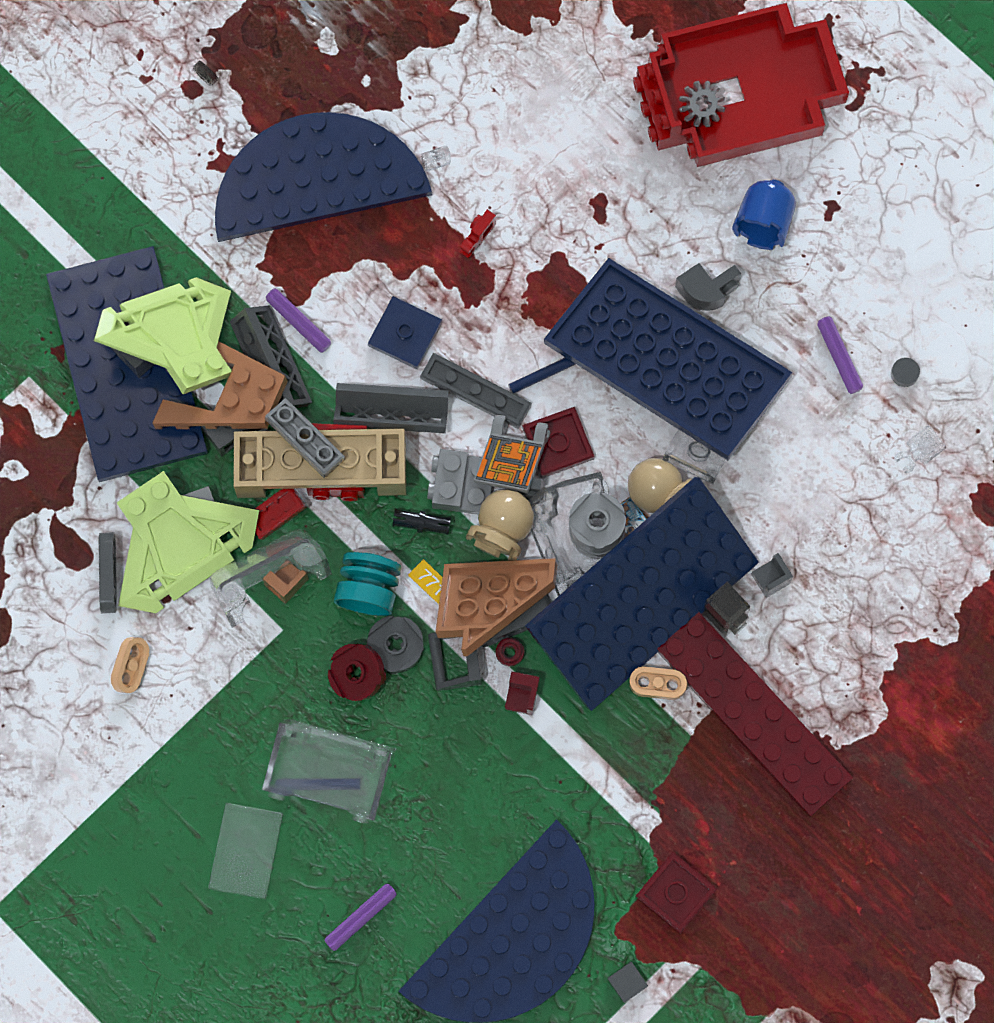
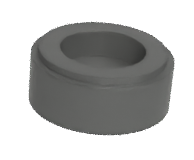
(905, 372)

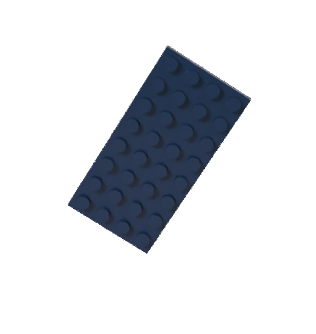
(668, 358)
(111, 398)
(641, 593)

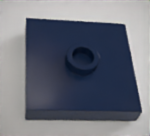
(405, 332)

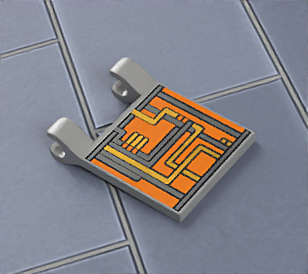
(511, 460)

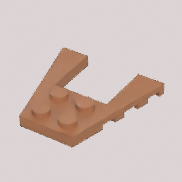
(244, 402)

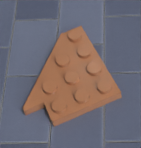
(488, 596)

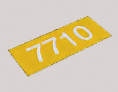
(427, 579)

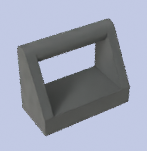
(441, 684)

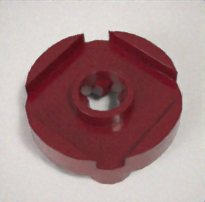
(371, 672)

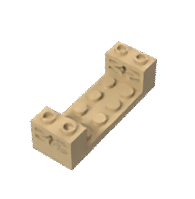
(371, 460)

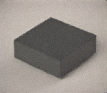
(627, 982)

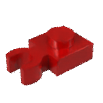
(480, 229)

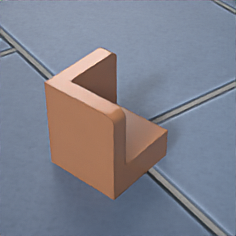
(285, 582)

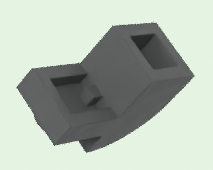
(704, 292)

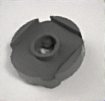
(397, 628)

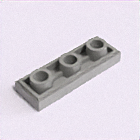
(316, 449)

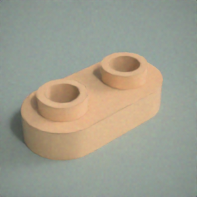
(129, 665)
(658, 682)

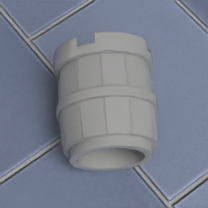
(596, 541)

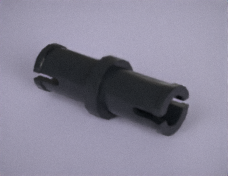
(421, 521)

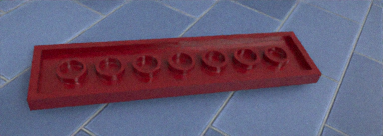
(755, 714)

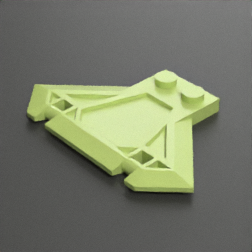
(173, 331)
(177, 541)

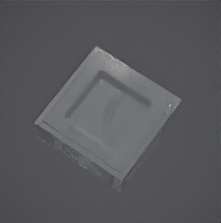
(436, 158)

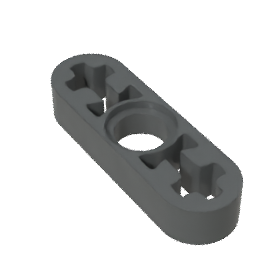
(107, 573)

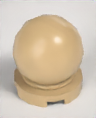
(654, 483)
(503, 521)

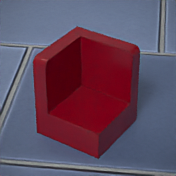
(522, 693)

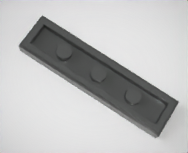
(475, 390)

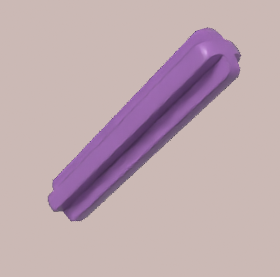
(298, 320)
(840, 355)
(360, 917)

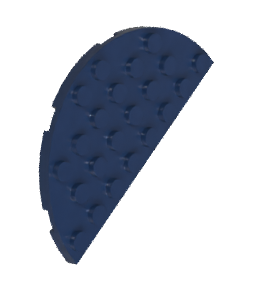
(313, 172)
(516, 941)

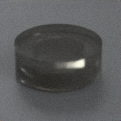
(205, 73)

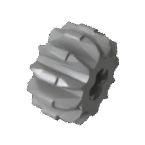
(693, 108)

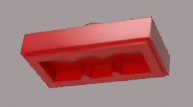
(278, 511)

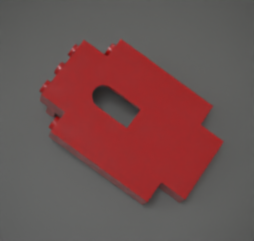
(780, 70)

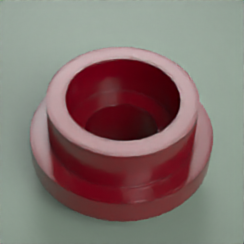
(509, 643)

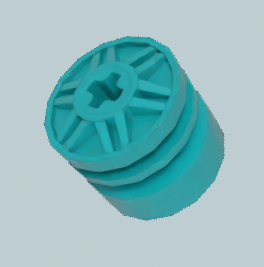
(368, 578)

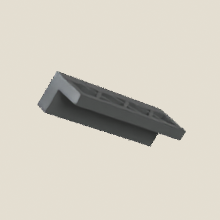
(254, 344)
(391, 404)

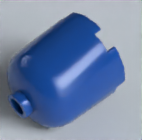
(765, 214)

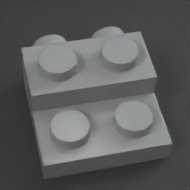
(455, 483)

